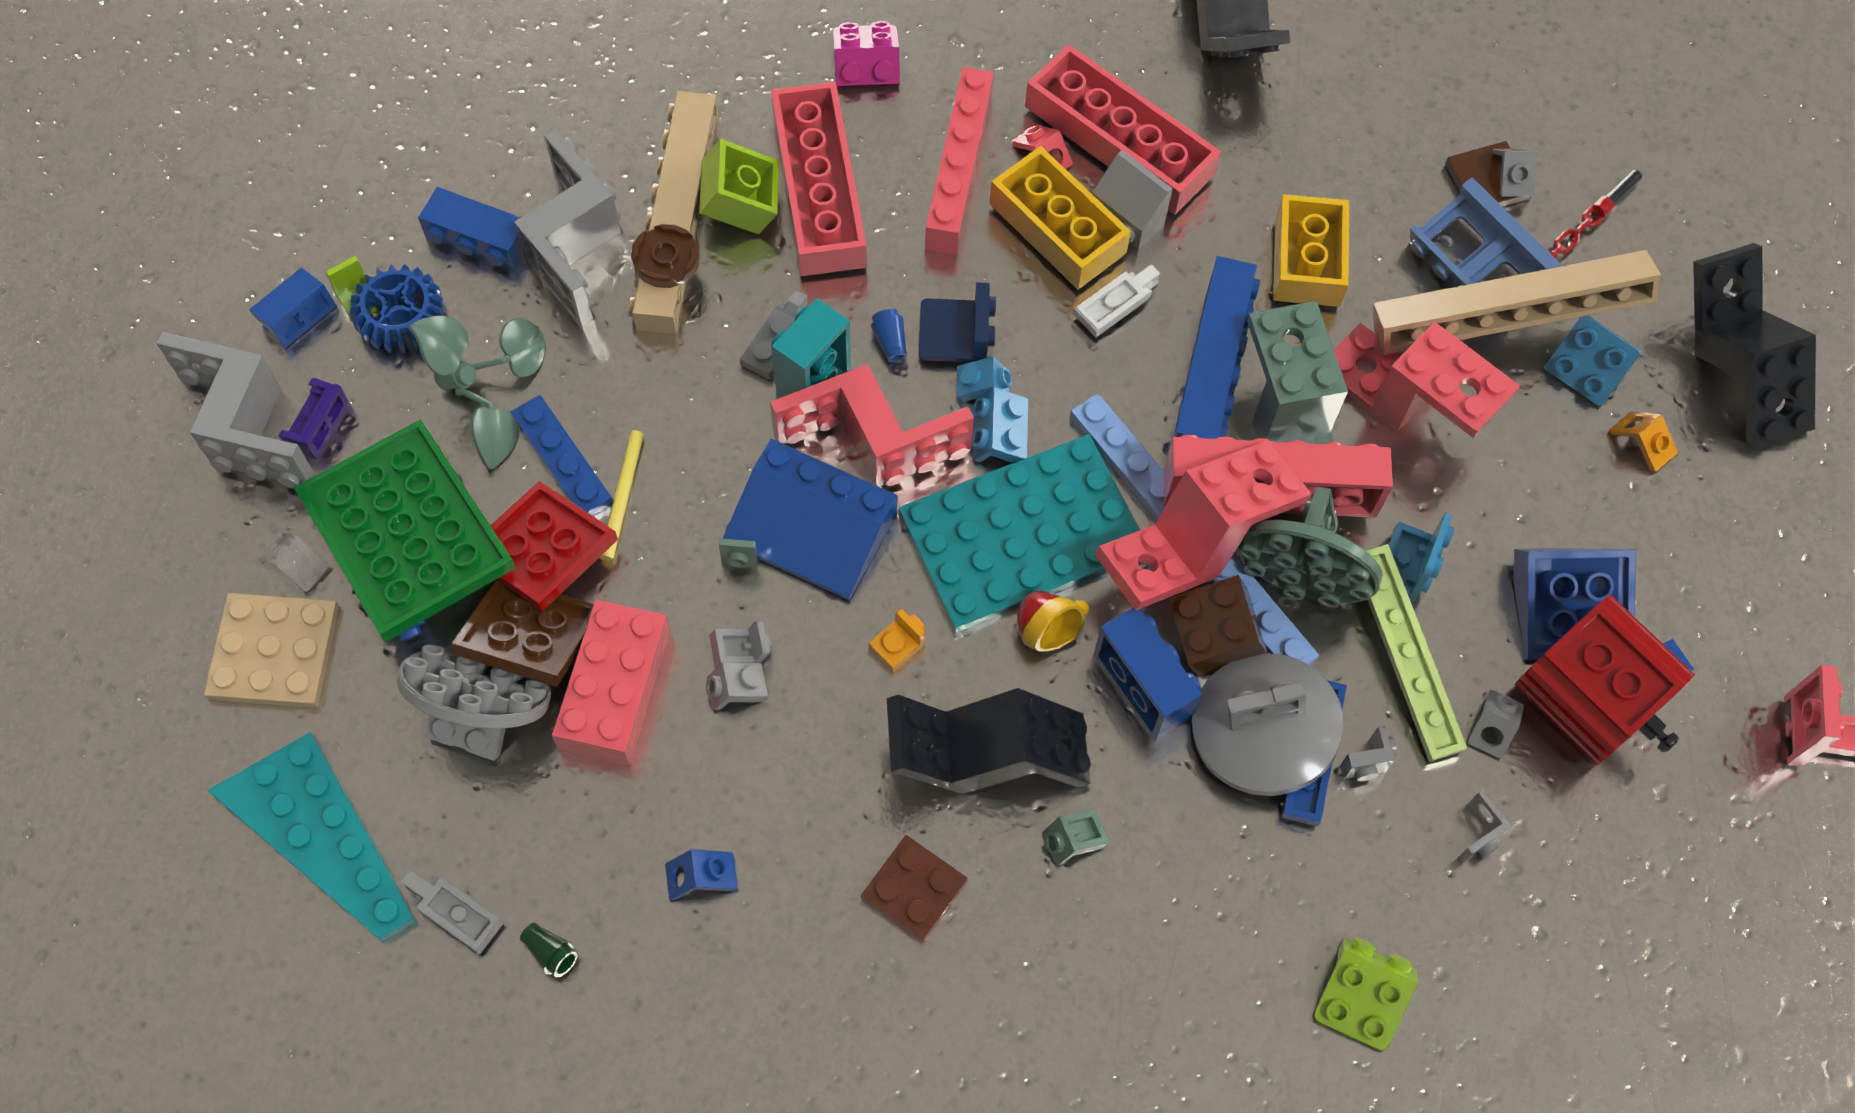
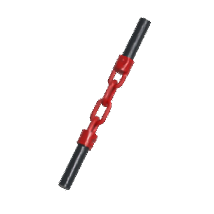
(1599, 210)

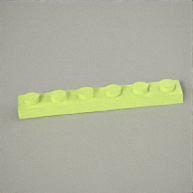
(1413, 662)

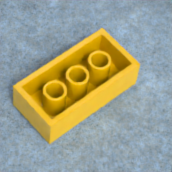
(1059, 217)

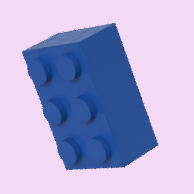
(1147, 672)

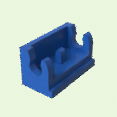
(293, 307)

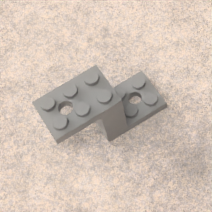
(569, 226)
(235, 410)

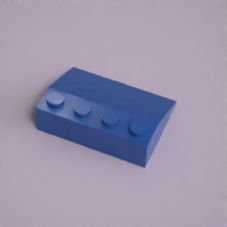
(812, 518)

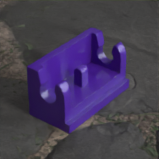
(317, 418)

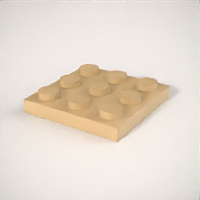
(272, 650)

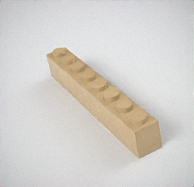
(676, 200)
(1520, 300)

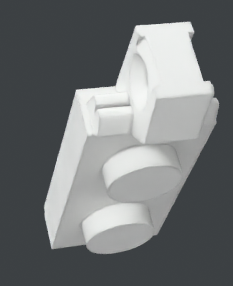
(1116, 300)

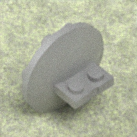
(469, 700)
(1268, 724)

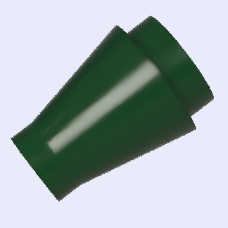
(551, 951)

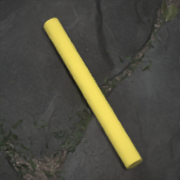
(623, 489)

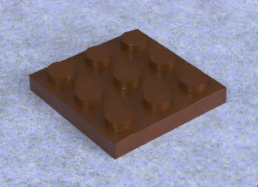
(521, 638)

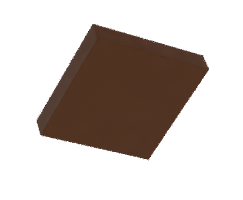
(1484, 168)

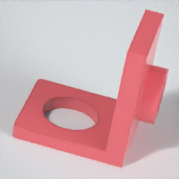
(1047, 138)

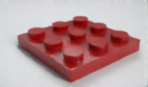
(549, 544)

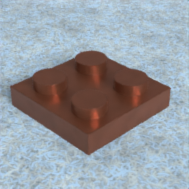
(914, 888)

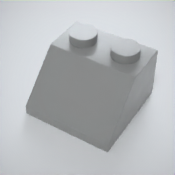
(1134, 197)

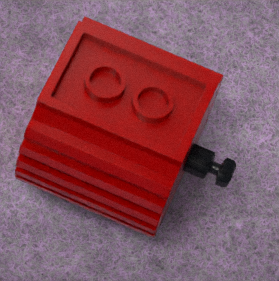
(1606, 682)

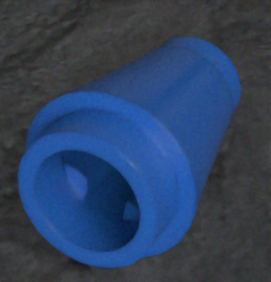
(890, 333)

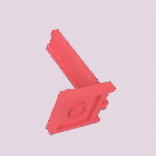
(1817, 718)

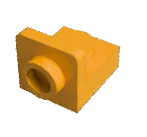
(899, 640)

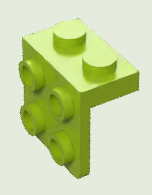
(1367, 993)

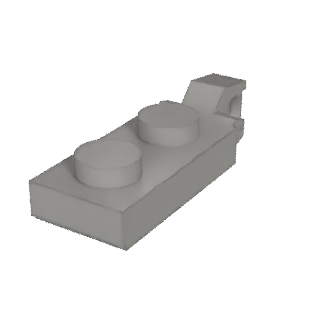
(759, 352)
(453, 910)

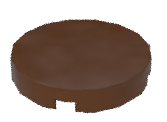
(665, 256)

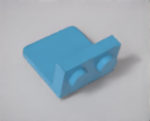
(1419, 554)

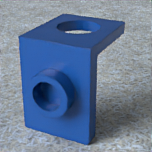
(702, 871)

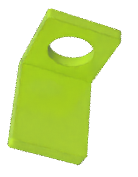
(344, 280)

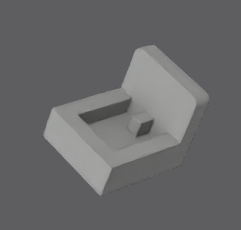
(740, 645)
(736, 684)
(1369, 763)

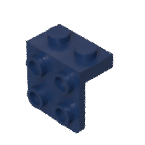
(957, 328)

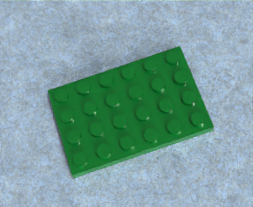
(404, 529)

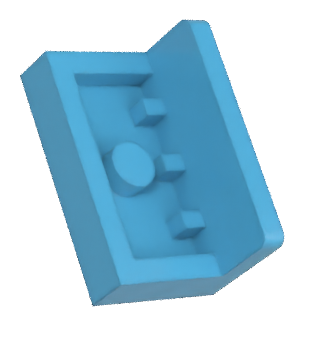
(1000, 426)

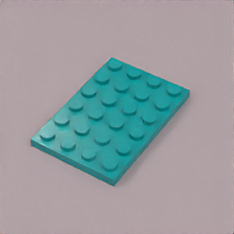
(1018, 531)

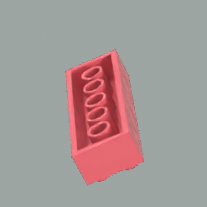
(1112, 117)
(819, 179)
(1355, 474)

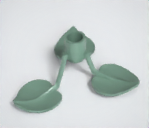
(442, 345)

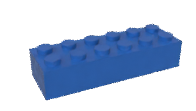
(1218, 350)

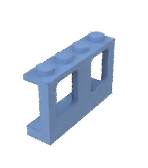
(1503, 239)

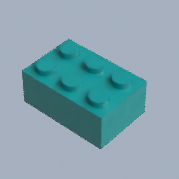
(811, 349)

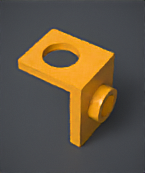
(1651, 436)

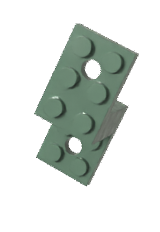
(1302, 380)

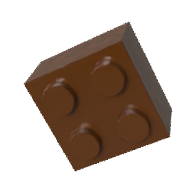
(1217, 625)

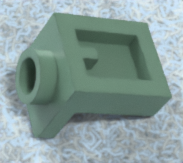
(1075, 835)

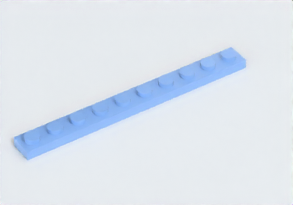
(1146, 482)

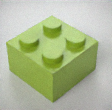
(739, 186)

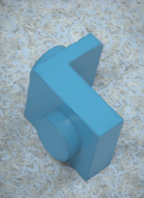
(981, 376)

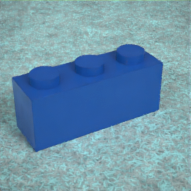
(471, 227)

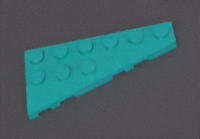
(309, 820)

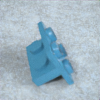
(1592, 359)

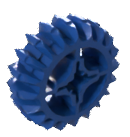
(394, 296)

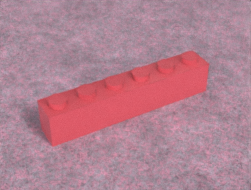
(959, 161)

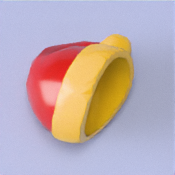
(1050, 620)

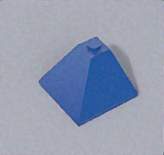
(1563, 586)

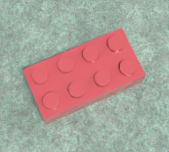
(612, 682)

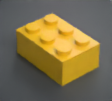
(1311, 250)

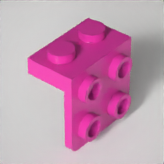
(866, 54)

